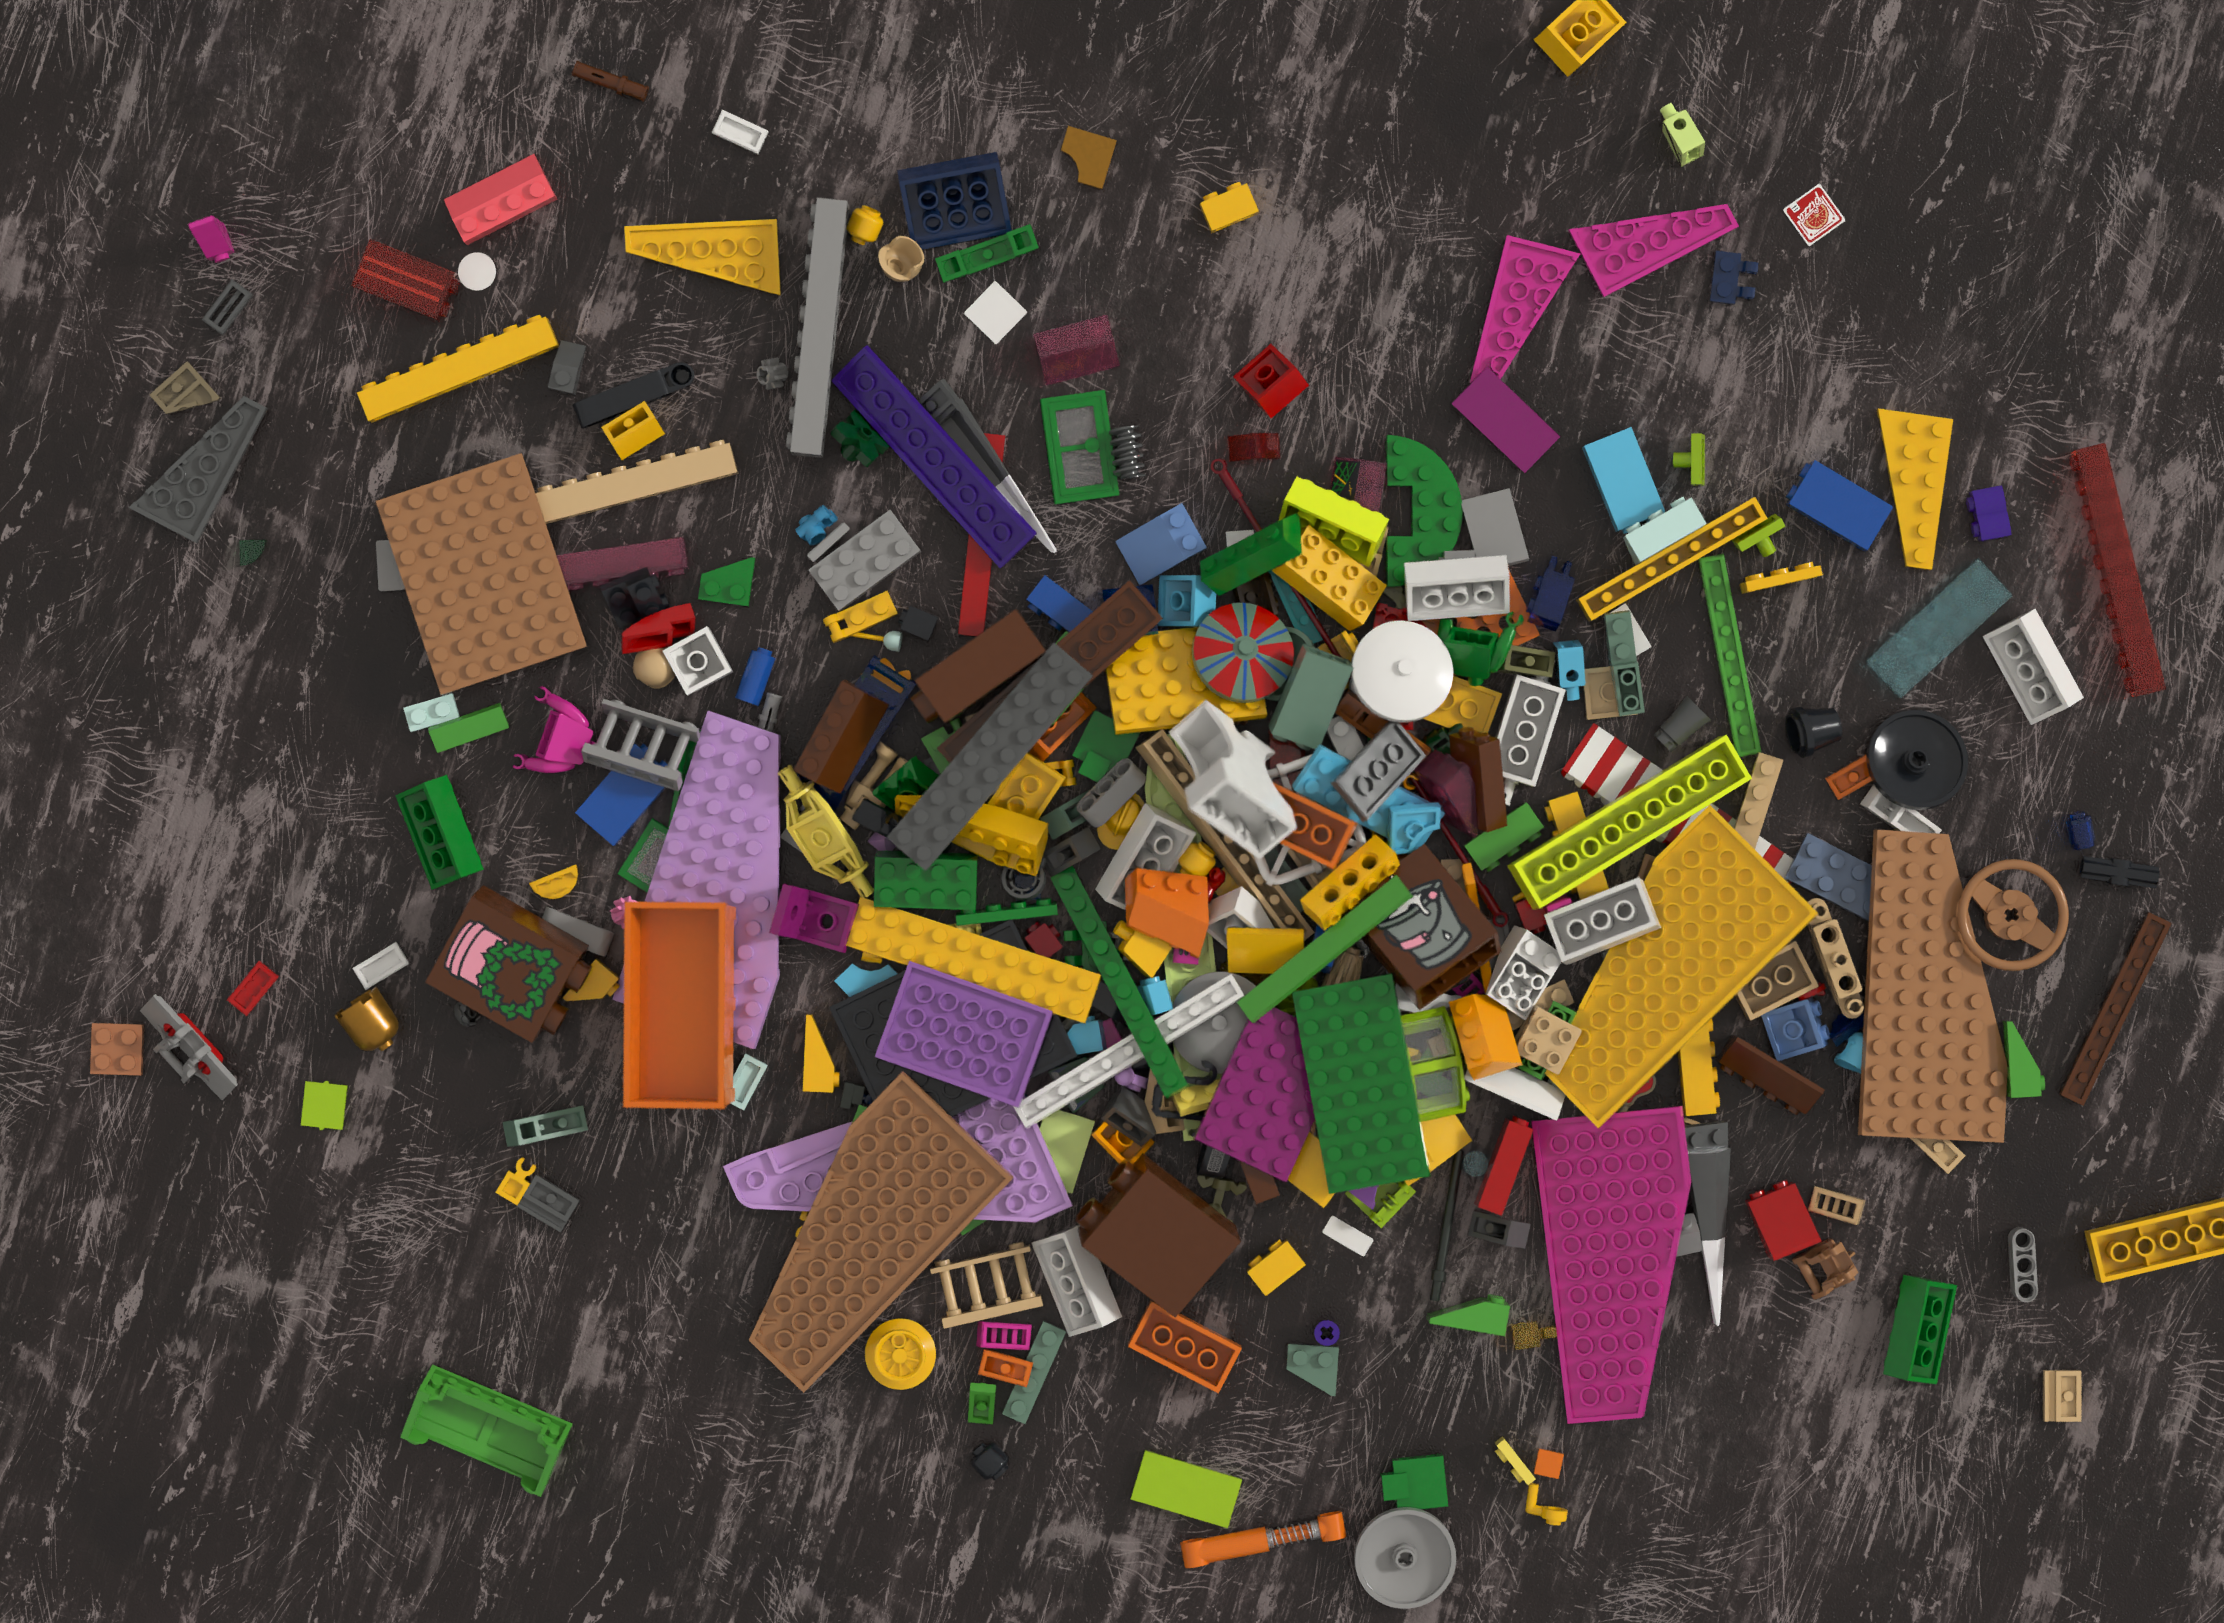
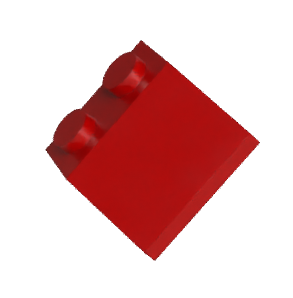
(1271, 380)

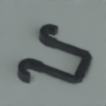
(1158, 1096)

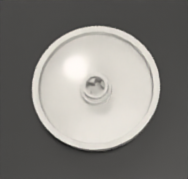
(1401, 671)

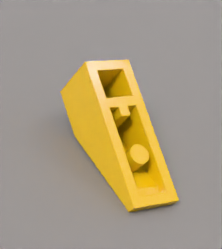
(818, 1064)

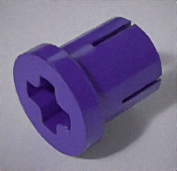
(1326, 1341)

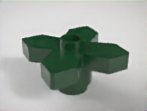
(859, 440)

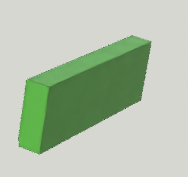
(468, 727)

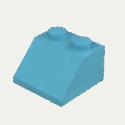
(1184, 600)

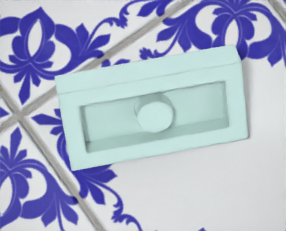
(431, 712)

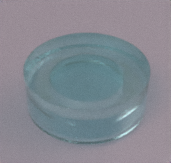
(1475, 1163)

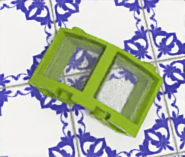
(1435, 1063)

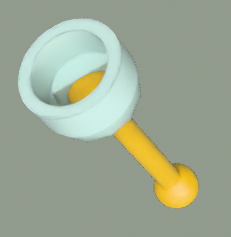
(891, 640)

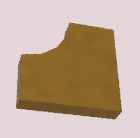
(1090, 153)

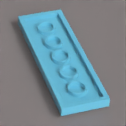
(1316, 784)

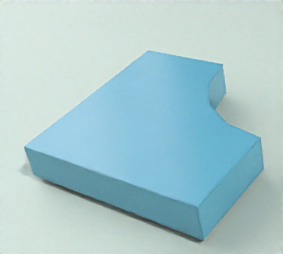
(1410, 823)
(856, 979)

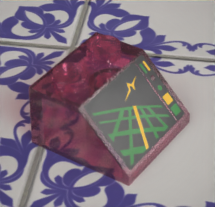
(1359, 481)

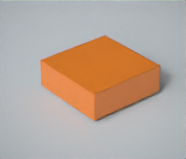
(1548, 1463)

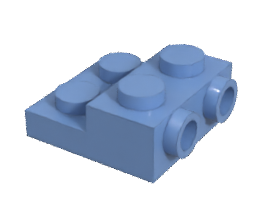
(1796, 1028)

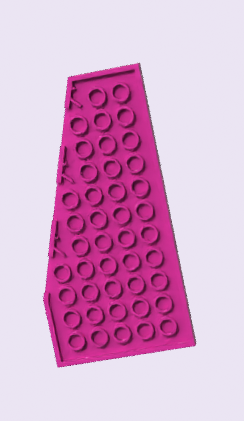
(1612, 1243)

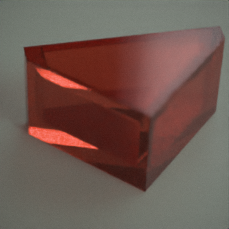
(1254, 447)

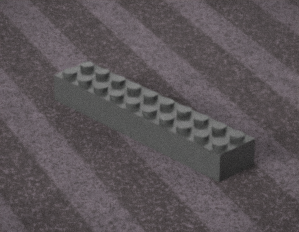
(989, 756)

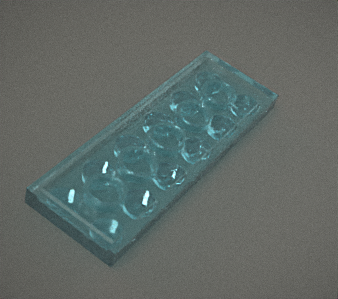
(1939, 628)

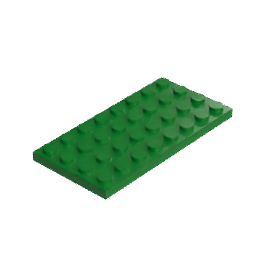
(1361, 1084)

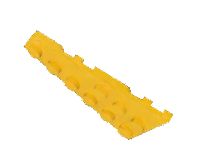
(725, 250)
(1916, 468)

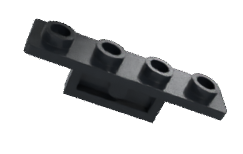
(879, 819)

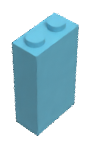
(1623, 479)

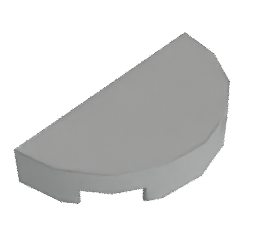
(826, 544)

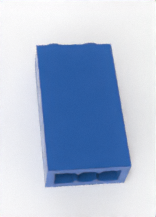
(1838, 505)
(619, 801)

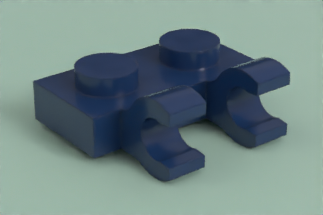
(1725, 278)

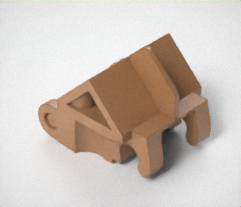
(1834, 1261)

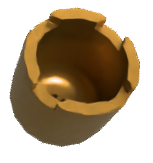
(369, 1021)

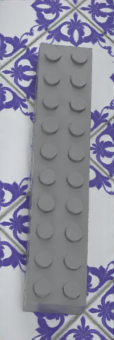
(819, 328)

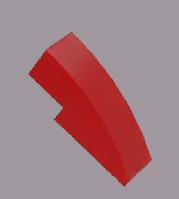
(659, 629)

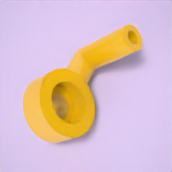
(1552, 1514)

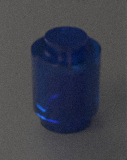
(2080, 830)

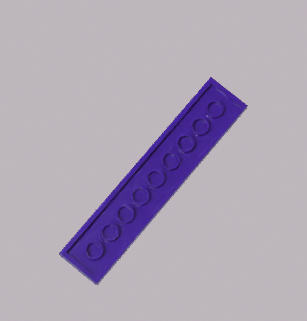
(934, 456)

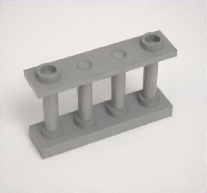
(640, 768)

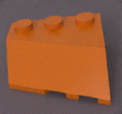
(1168, 907)

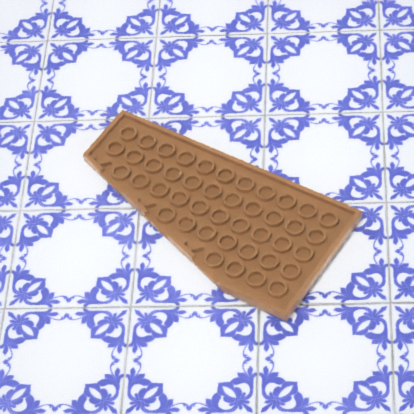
(1929, 1021)

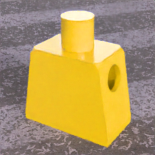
(1141, 949)

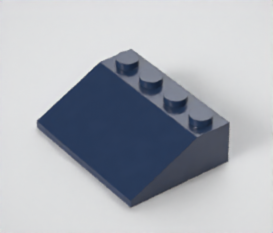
(954, 201)

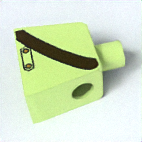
(1685, 143)

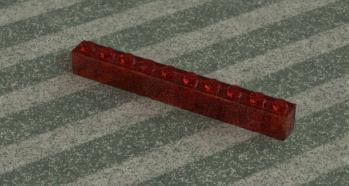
(2118, 570)

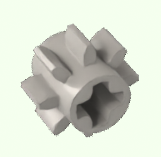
(772, 373)

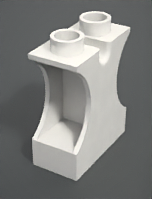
(1232, 780)

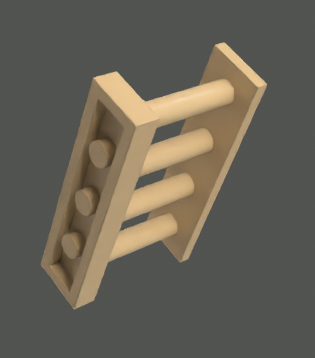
(979, 1310)

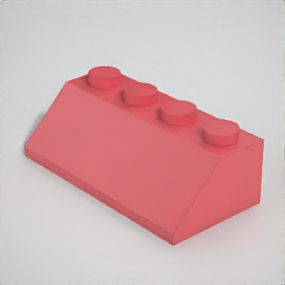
(500, 199)

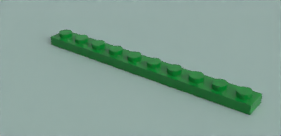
(1119, 982)

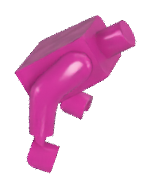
(561, 739)

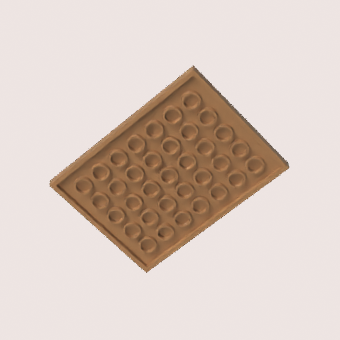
(481, 574)

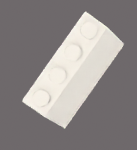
(1457, 588)
(2033, 667)
(1151, 844)
(1523, 1089)
(1076, 1282)

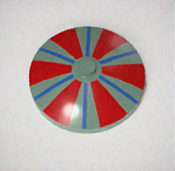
(1242, 652)

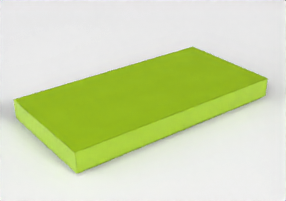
(1186, 1489)

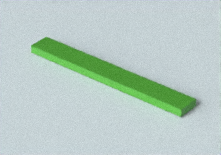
(1729, 655)
(1324, 949)

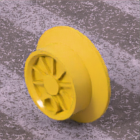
(900, 1354)

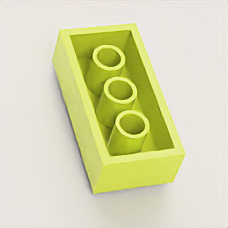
(1341, 521)

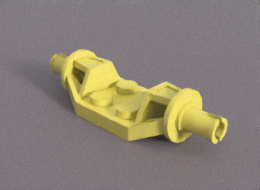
(822, 834)

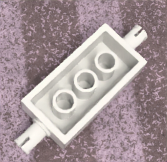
(1527, 730)

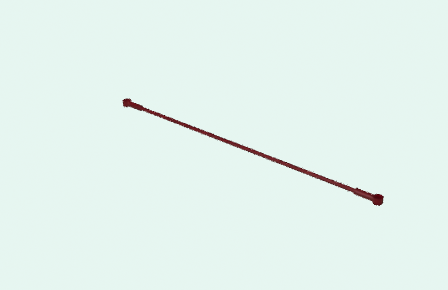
(1482, 889)

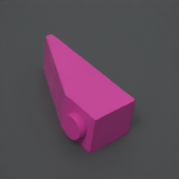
(212, 238)

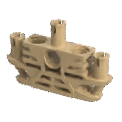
(1835, 960)

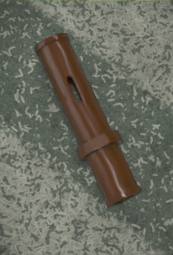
(610, 81)

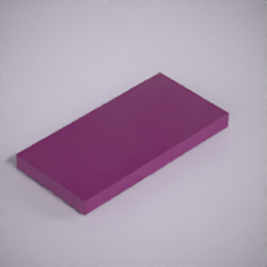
(1505, 419)

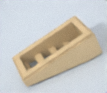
(1855, 1219)

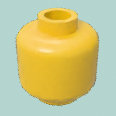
(864, 225)
(1197, 859)

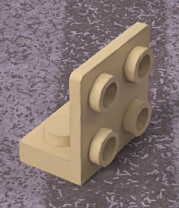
(1546, 1039)

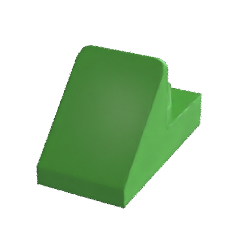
(981, 1403)

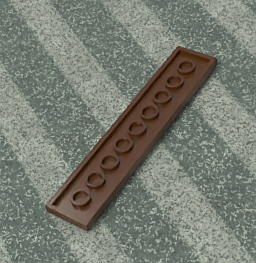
(1092, 644)

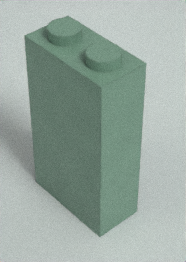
(1310, 697)

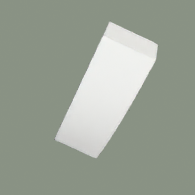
(1896, 816)

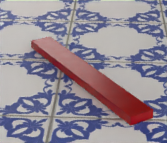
(977, 573)

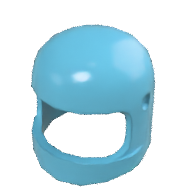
(1852, 1055)

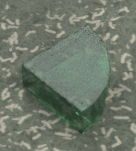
(250, 550)

